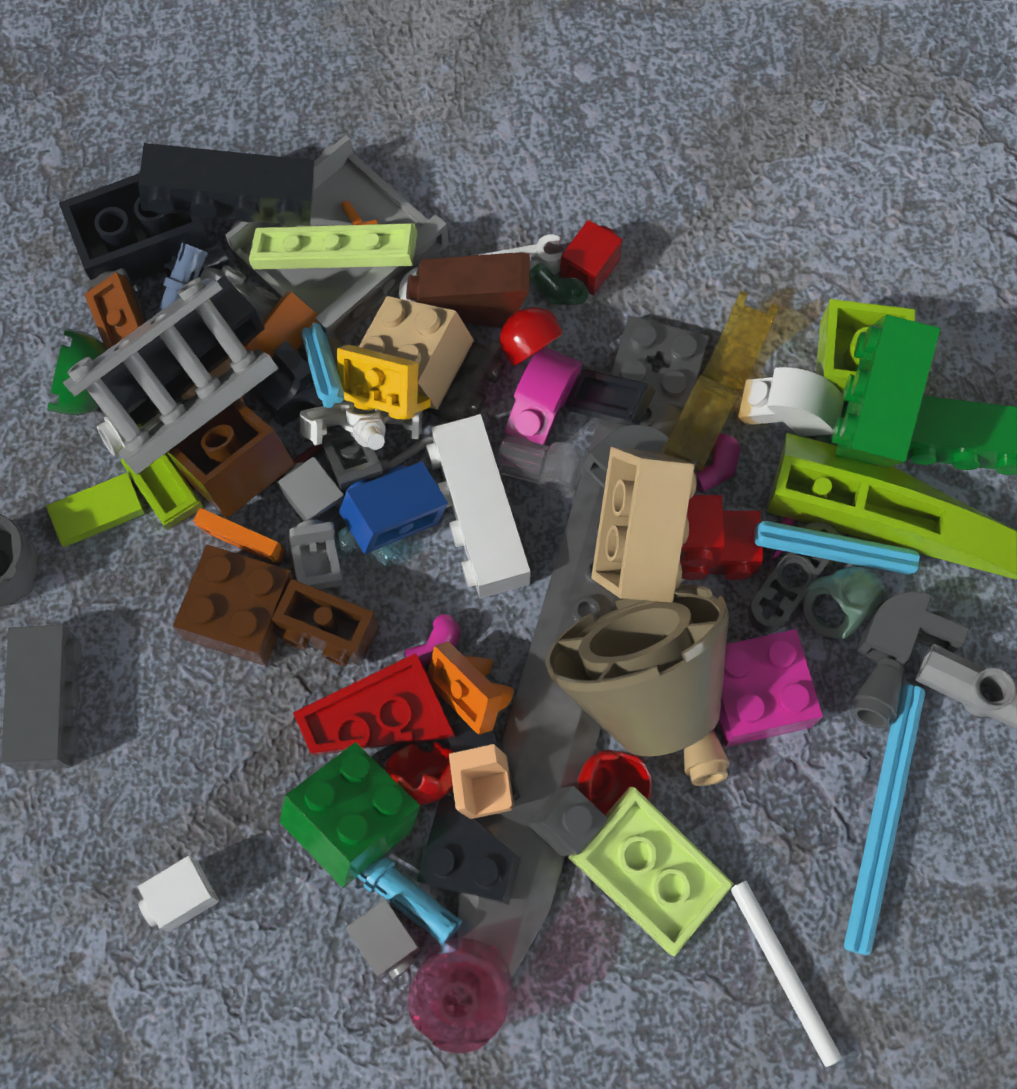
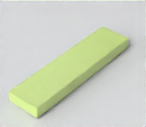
(333, 246)

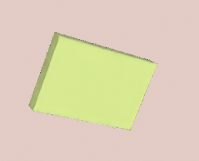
(652, 871)

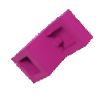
(541, 395)

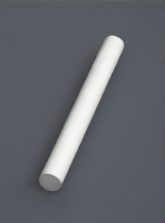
(786, 974)

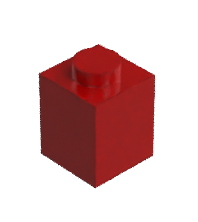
(591, 255)

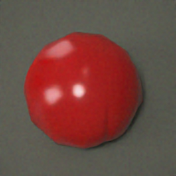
(528, 333)
(422, 773)
(609, 775)

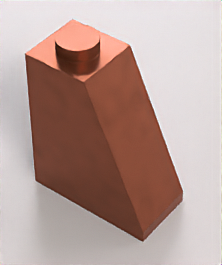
(477, 287)

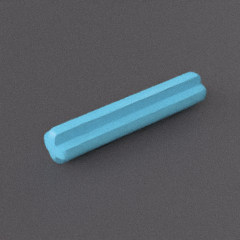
(322, 365)

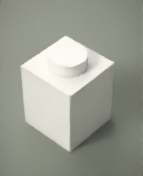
(176, 895)

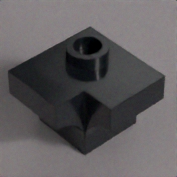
(289, 387)

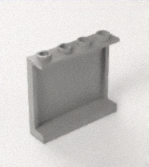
(345, 294)

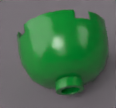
(81, 346)

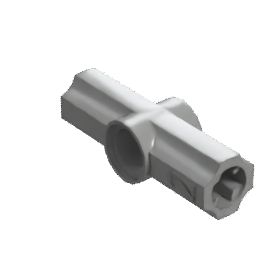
(962, 680)

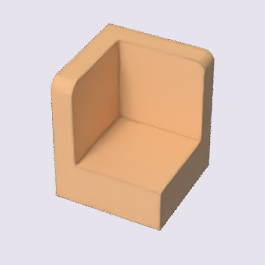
(481, 781)

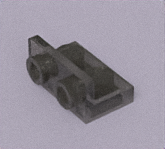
(467, 390)

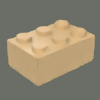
(643, 524)

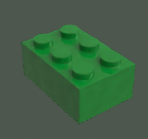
(885, 391)

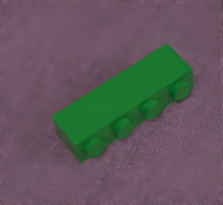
(965, 435)

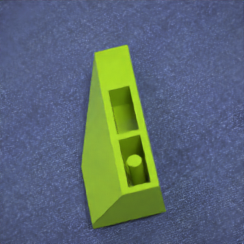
(886, 508)

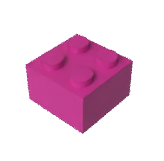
(766, 689)

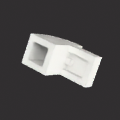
(793, 396)

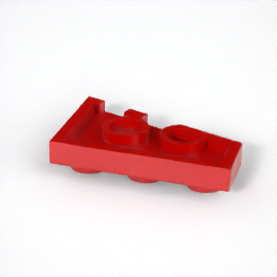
(377, 711)

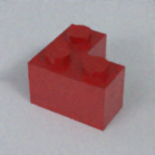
(719, 541)

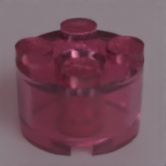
(437, 1010)

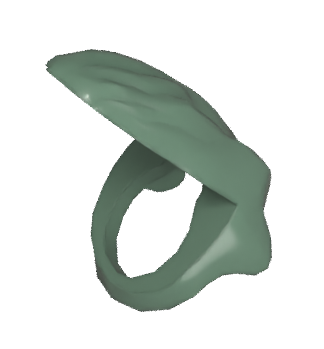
(856, 591)

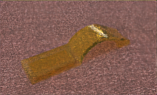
(720, 383)

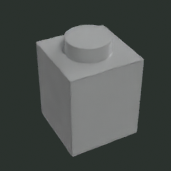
(311, 492)
(384, 941)

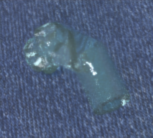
(347, 545)

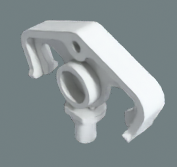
(363, 425)

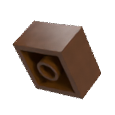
(232, 458)
(233, 605)

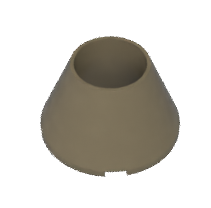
(648, 669)

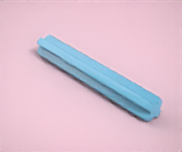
(836, 547)

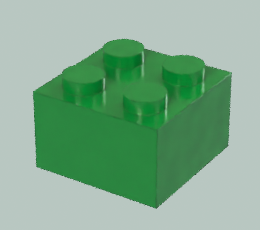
(348, 814)

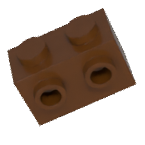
(325, 623)

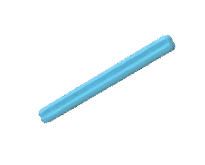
(884, 822)

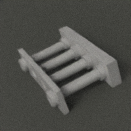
(177, 419)

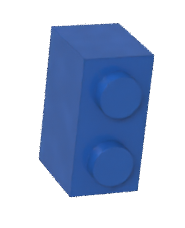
(392, 506)

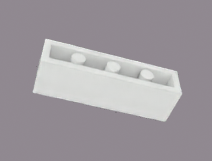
(480, 507)

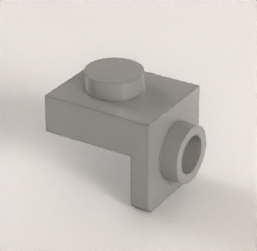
(315, 554)

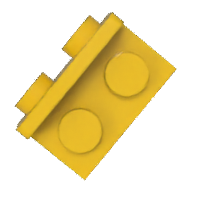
(380, 382)

